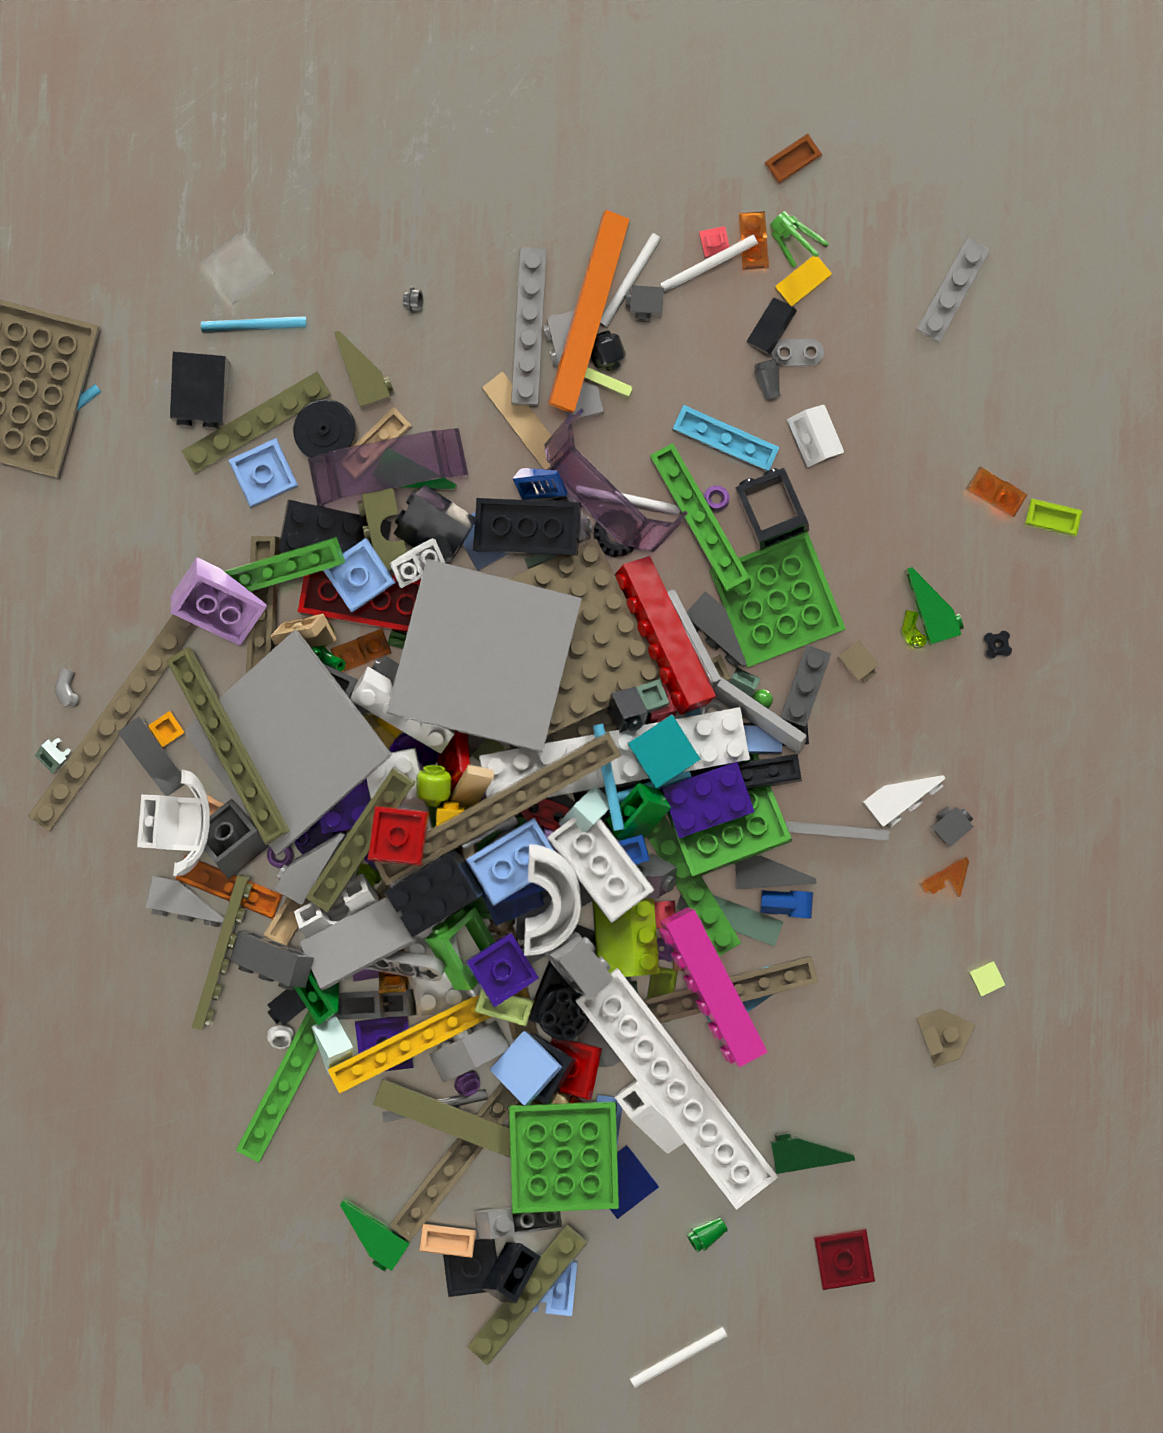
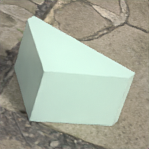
(588, 809)
(332, 1042)

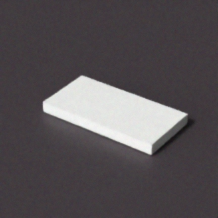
(602, 867)

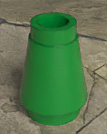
(706, 1234)

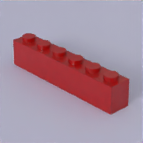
(665, 634)

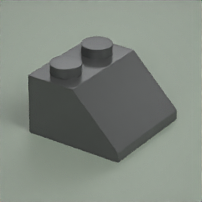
(232, 839)

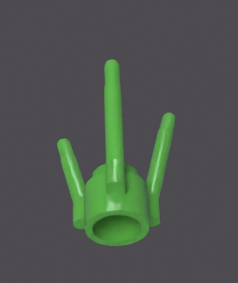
(785, 227)

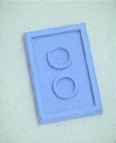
(504, 864)

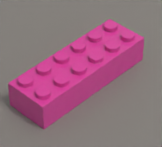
(713, 987)

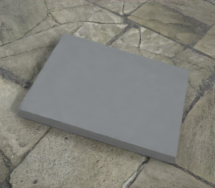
(484, 655)
(299, 735)

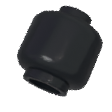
(608, 351)

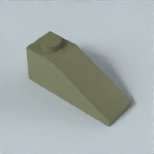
(366, 378)

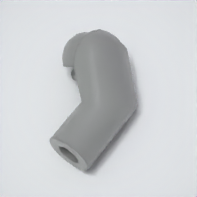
(63, 689)

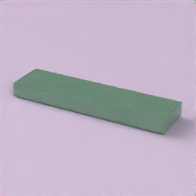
(746, 920)

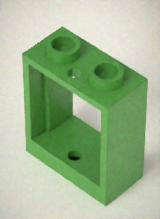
(438, 941)

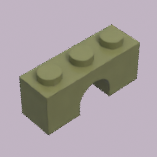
(376, 508)

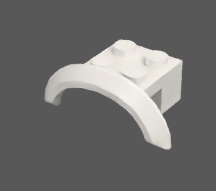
(176, 823)

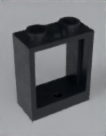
(780, 531)

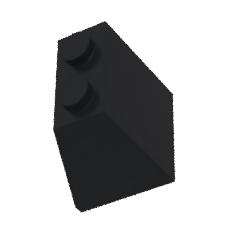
(199, 389)

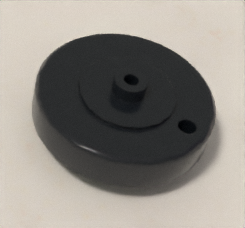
(324, 427)

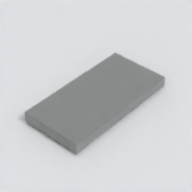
(356, 943)

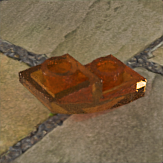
(750, 224)
(996, 491)
(362, 650)

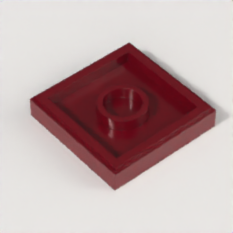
(844, 1259)

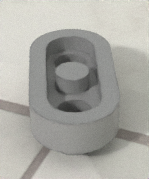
(798, 355)

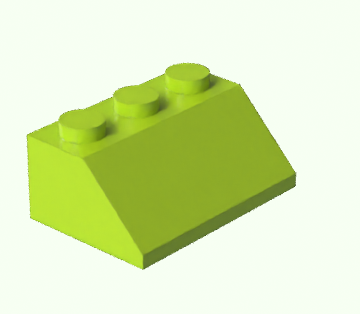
(629, 940)

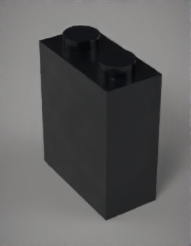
(436, 518)

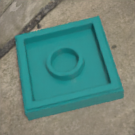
(663, 751)

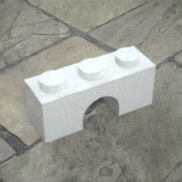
(357, 896)

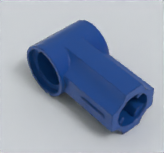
(791, 903)

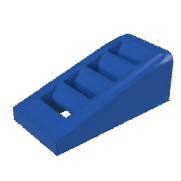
(526, 489)

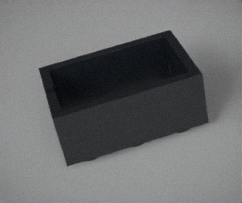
(434, 892)

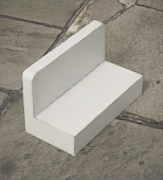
(815, 435)

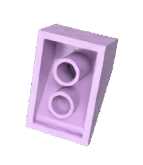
(216, 602)

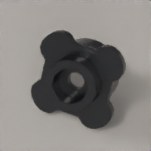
(1002, 638)

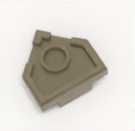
(944, 1035)

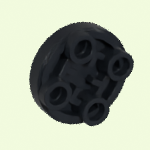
(561, 1015)

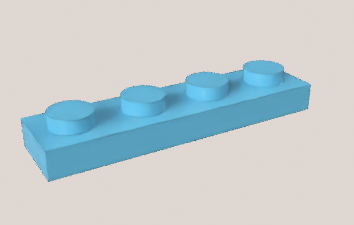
(725, 438)

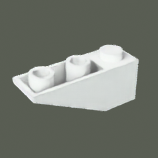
(895, 798)
(648, 1117)

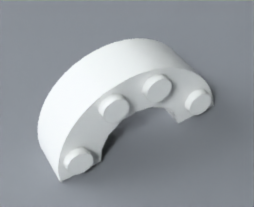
(561, 917)

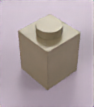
(859, 662)

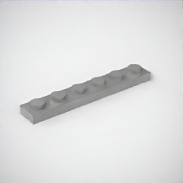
(528, 326)

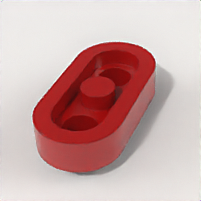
(546, 812)

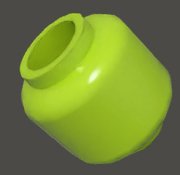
(433, 785)

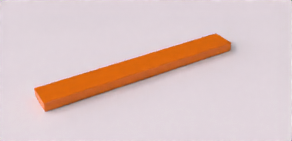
(588, 311)

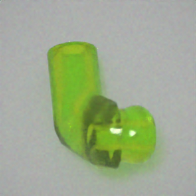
(910, 631)

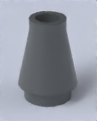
(768, 378)

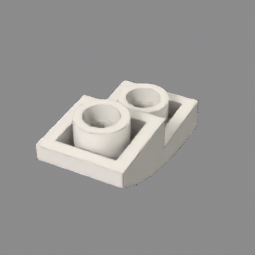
(411, 564)

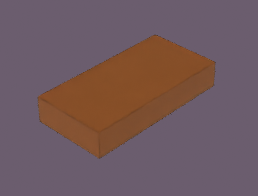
(793, 159)

